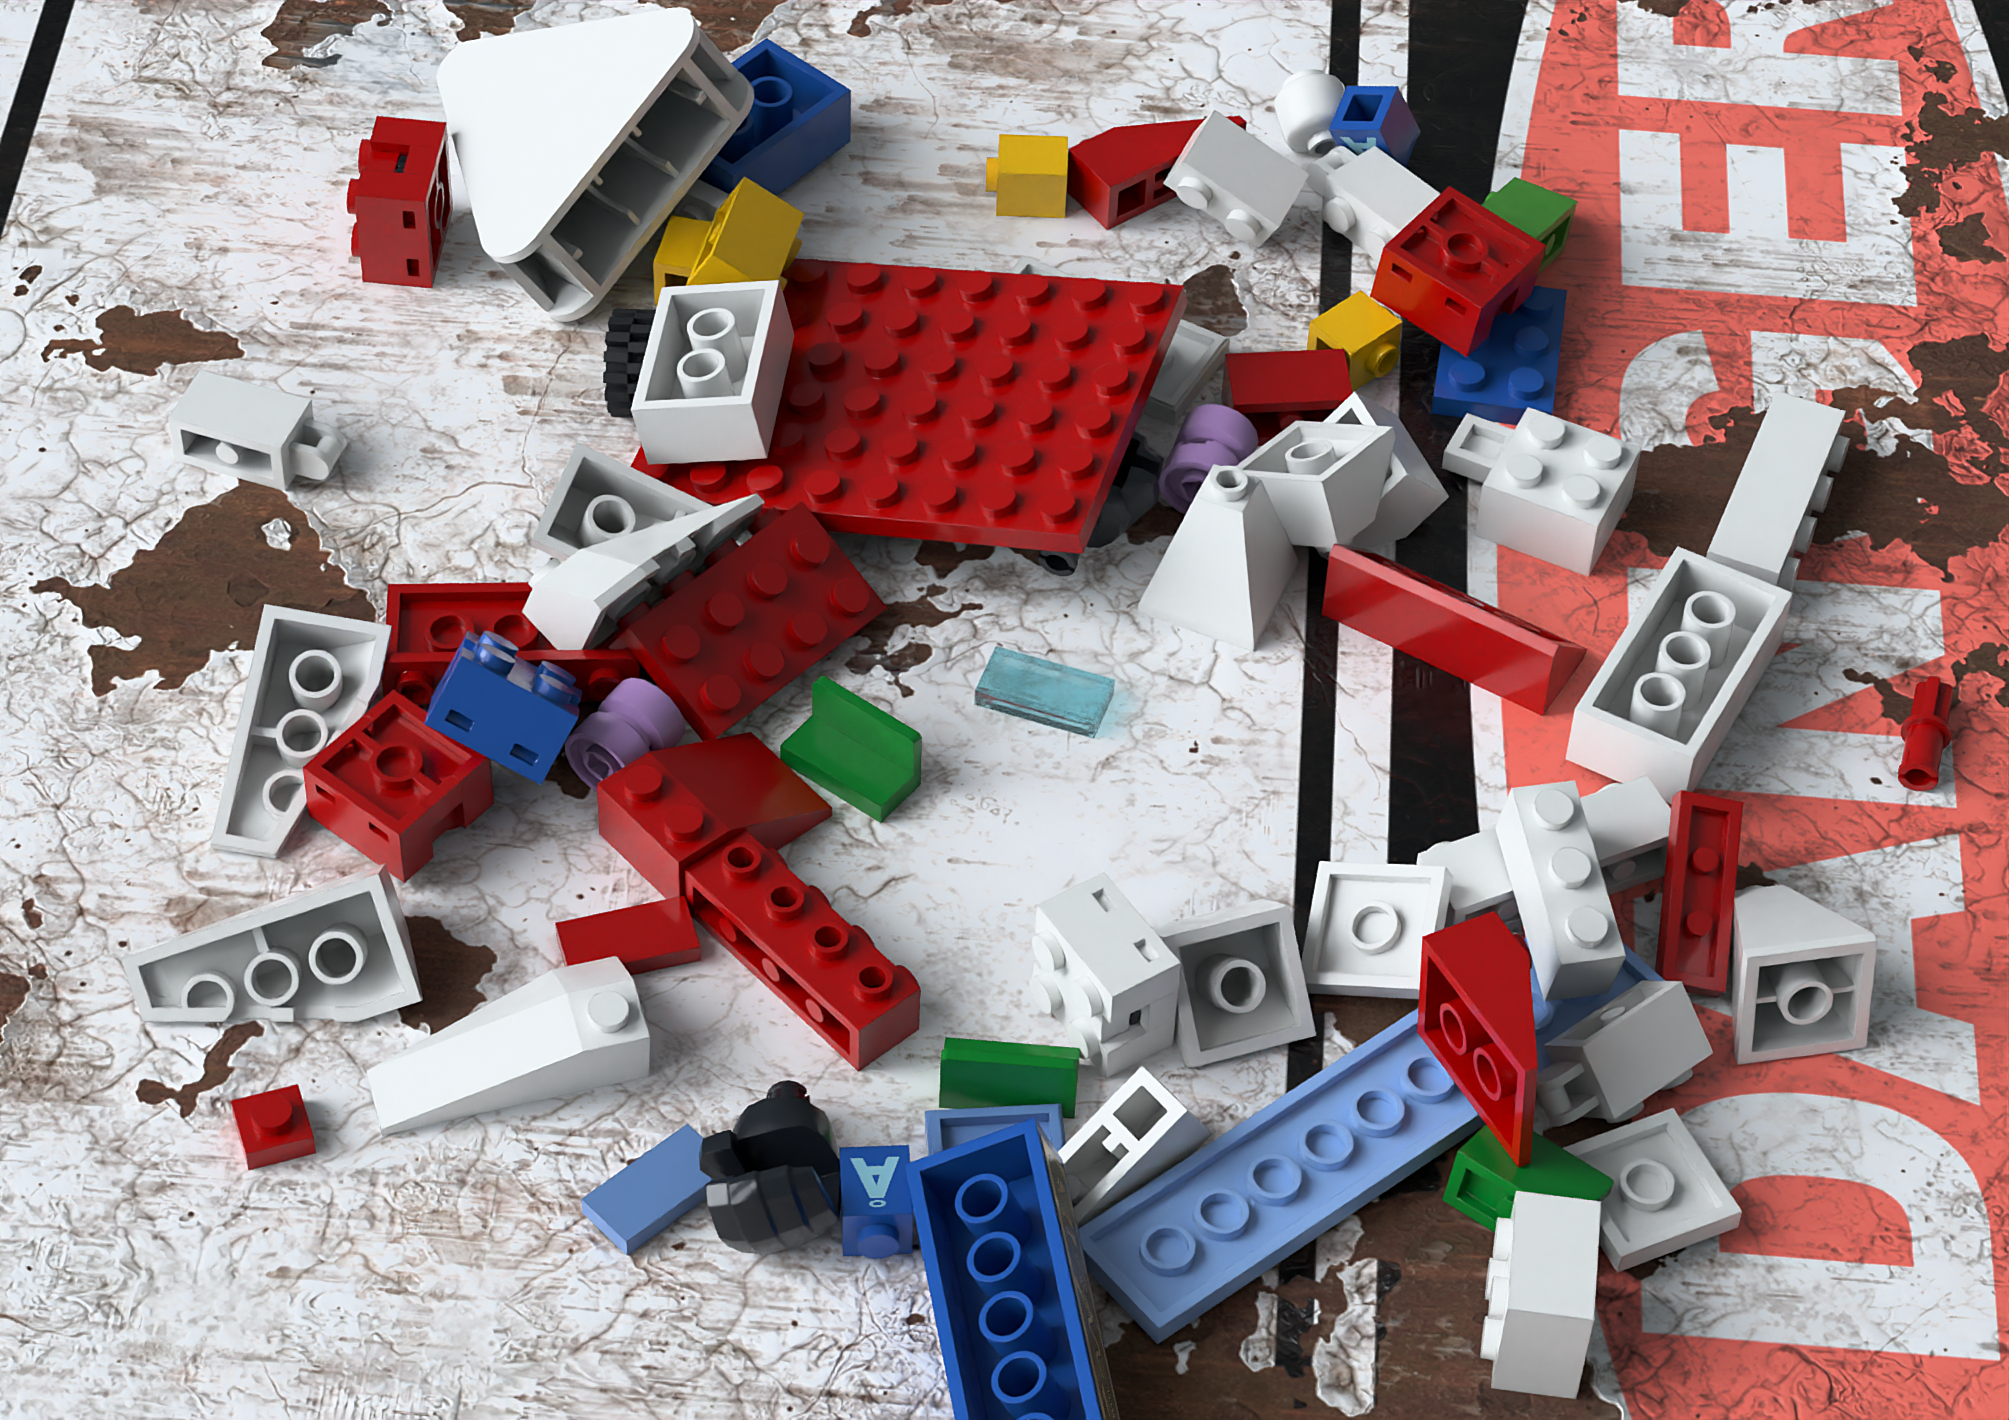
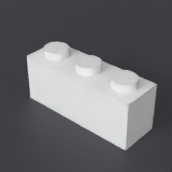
(1560, 891)

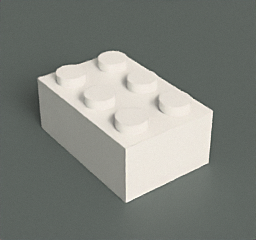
(713, 372)

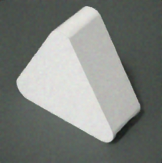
(585, 143)

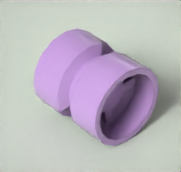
(1206, 438)
(627, 726)

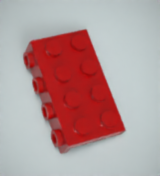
(435, 617)
(750, 620)

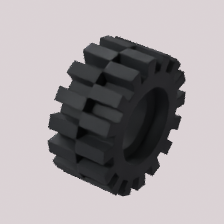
(624, 357)

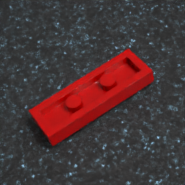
(1699, 892)

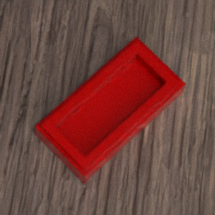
(641, 936)

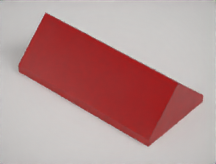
(1448, 628)

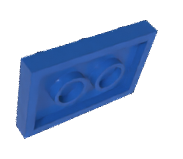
(1509, 368)

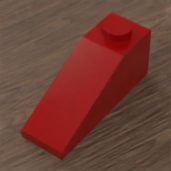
(1125, 168)

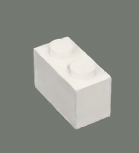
(1236, 179)

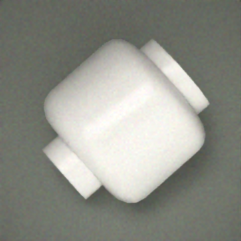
(1307, 109)

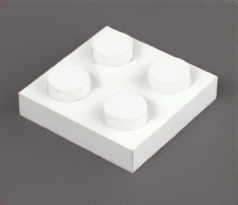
(1371, 927)
(1661, 1190)

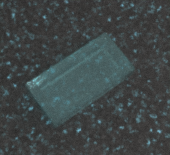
(1044, 692)

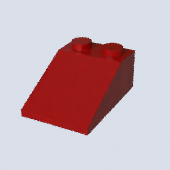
(698, 796)
(1481, 1023)

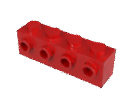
(803, 949)

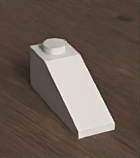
(1128, 1145)

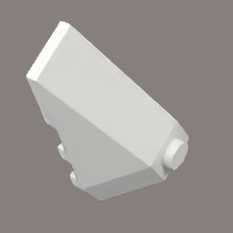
(604, 501)

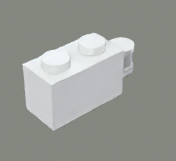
(1367, 196)
(251, 432)
(1622, 1055)

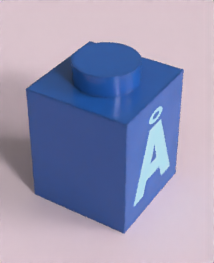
(1375, 118)
(875, 1201)

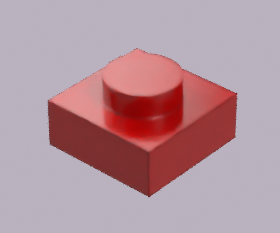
(273, 1127)

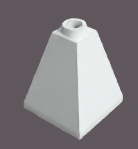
(1224, 562)
(1797, 977)

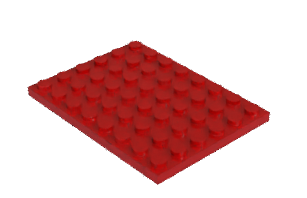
(952, 403)

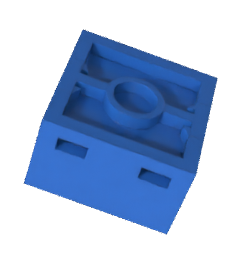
(505, 705)

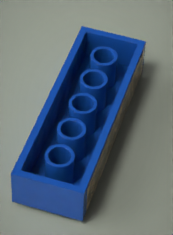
(1010, 1281)

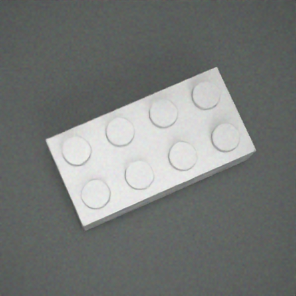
(1679, 674)

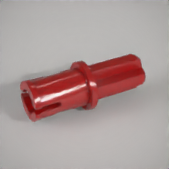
(1925, 735)

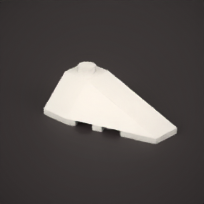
(599, 584)
(301, 693)
(305, 957)
(539, 1042)

